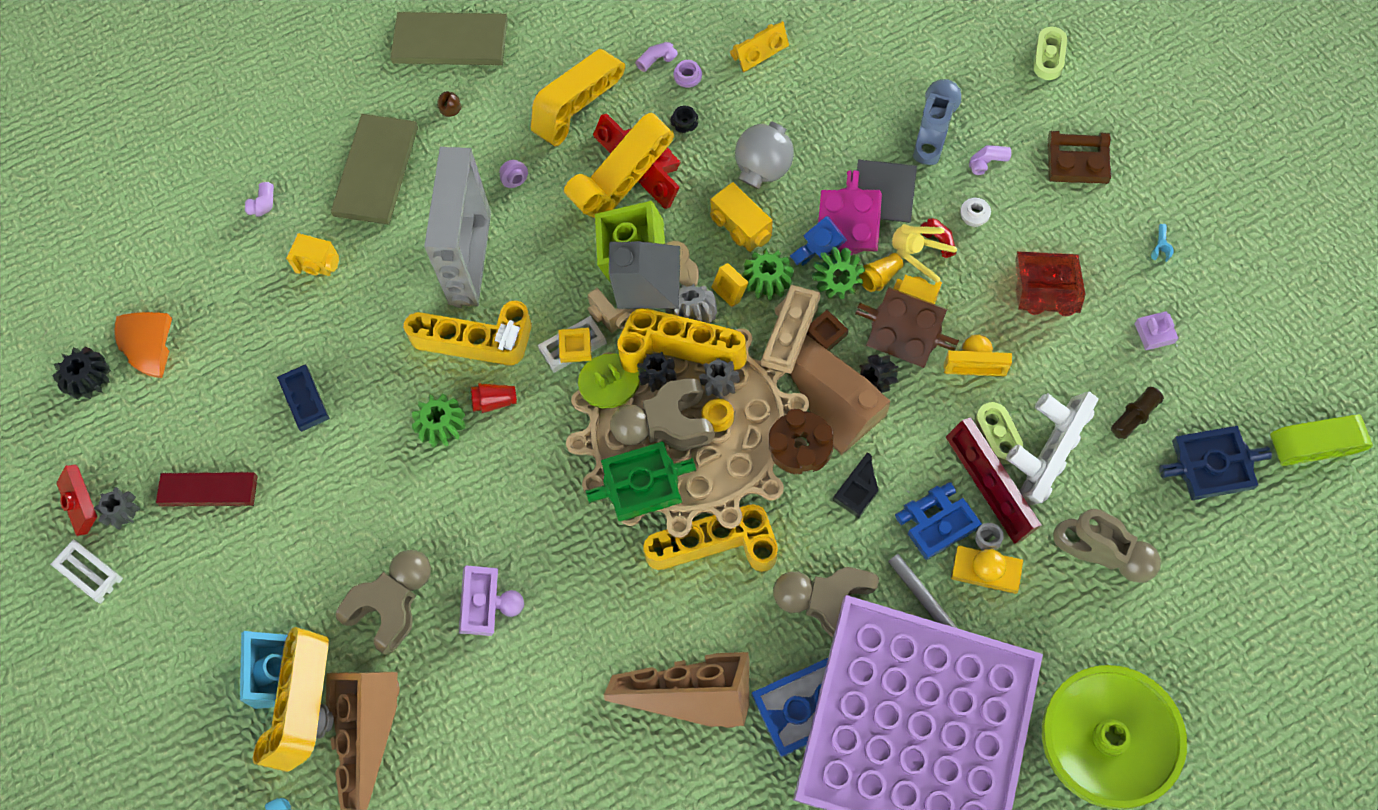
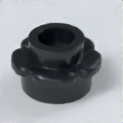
(684, 113)

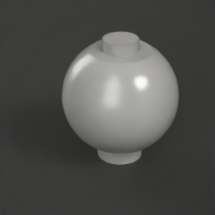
(763, 154)

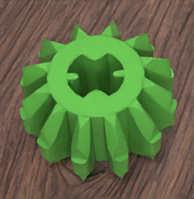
(844, 262)
(768, 274)
(427, 417)

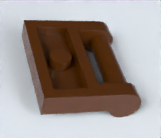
(1079, 165)

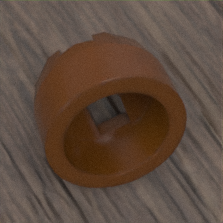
(453, 104)

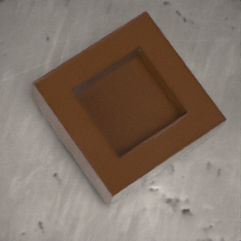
(827, 330)

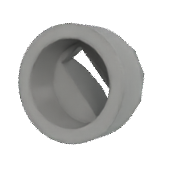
(985, 532)

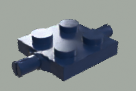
(1215, 462)

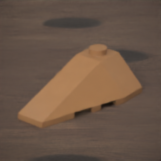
(838, 394)
(701, 693)
(363, 717)

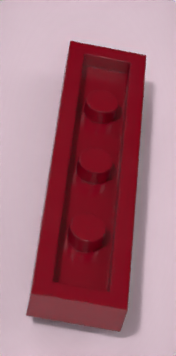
(993, 481)

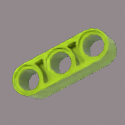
(1321, 440)

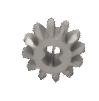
(696, 304)

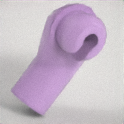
(653, 53)
(988, 153)
(264, 201)

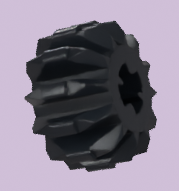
(81, 373)

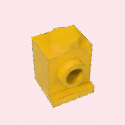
(313, 256)
(919, 288)

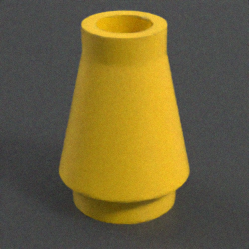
(880, 272)

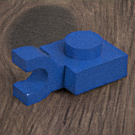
(820, 239)

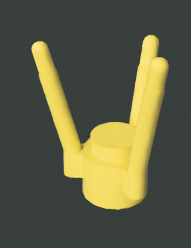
(908, 241)

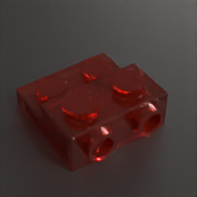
(1049, 283)

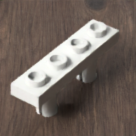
(1065, 437)

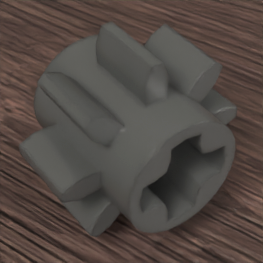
(719, 378)
(117, 508)

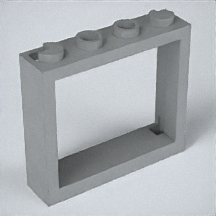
(458, 226)

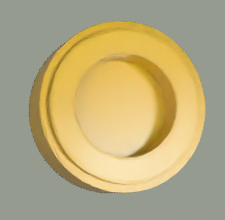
(719, 413)

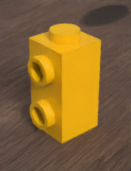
(741, 217)

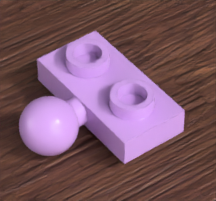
(480, 601)

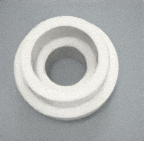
(972, 218)
(507, 335)

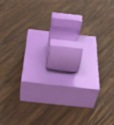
(1156, 330)

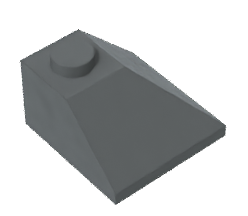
(645, 275)

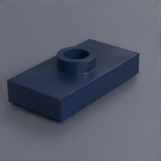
(303, 398)

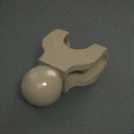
(663, 419)
(1109, 545)
(822, 596)
(390, 597)

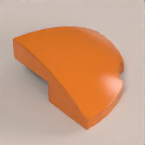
(143, 340)

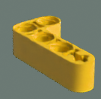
(571, 93)
(621, 168)
(428, 333)
(677, 337)
(710, 544)
(296, 703)

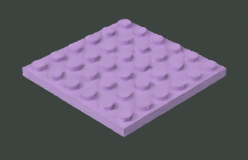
(916, 716)

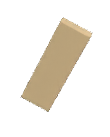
(790, 329)

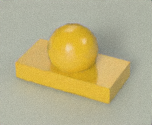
(977, 359)
(987, 569)

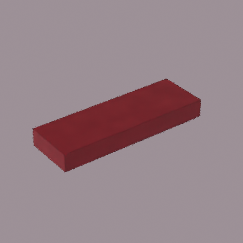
(207, 489)

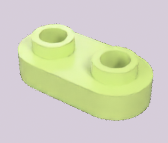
(1050, 55)
(1002, 433)

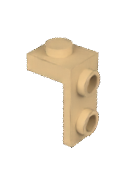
(604, 311)

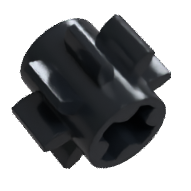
(656, 371)
(880, 372)

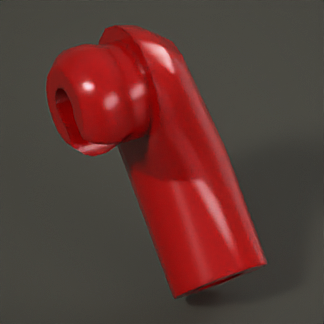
(946, 237)

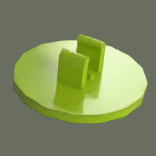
(606, 383)

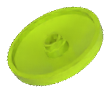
(1114, 737)

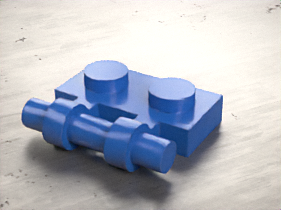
(943, 528)

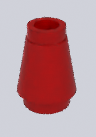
(492, 397)

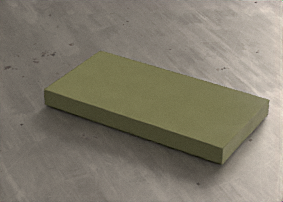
(449, 38)
(374, 169)

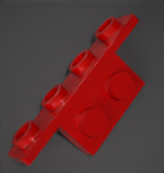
(656, 179)

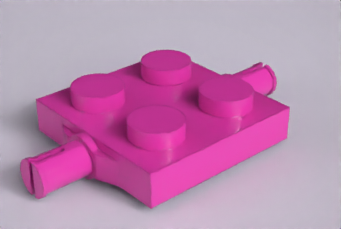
(854, 213)

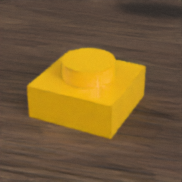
(729, 284)
(575, 345)

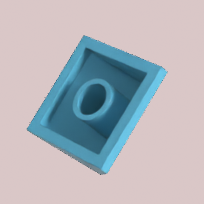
(260, 668)

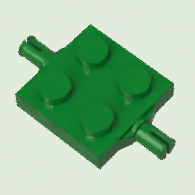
(641, 481)

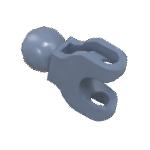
(941, 102)

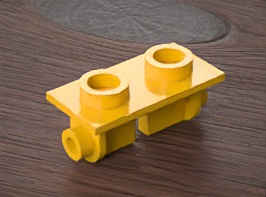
(761, 46)

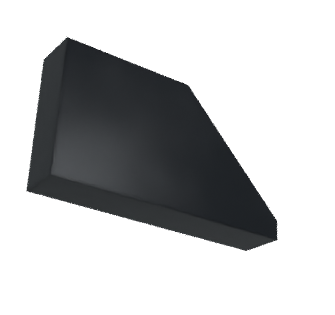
(858, 488)

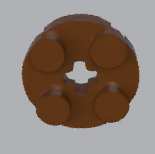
(805, 458)

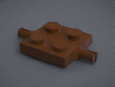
(906, 327)

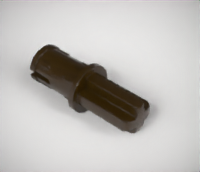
(1137, 412)

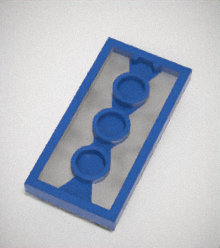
(790, 707)

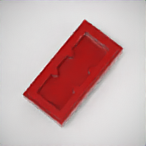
(76, 500)

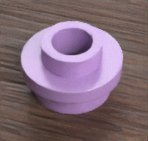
(687, 67)
(513, 173)

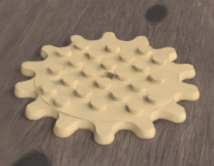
(728, 467)

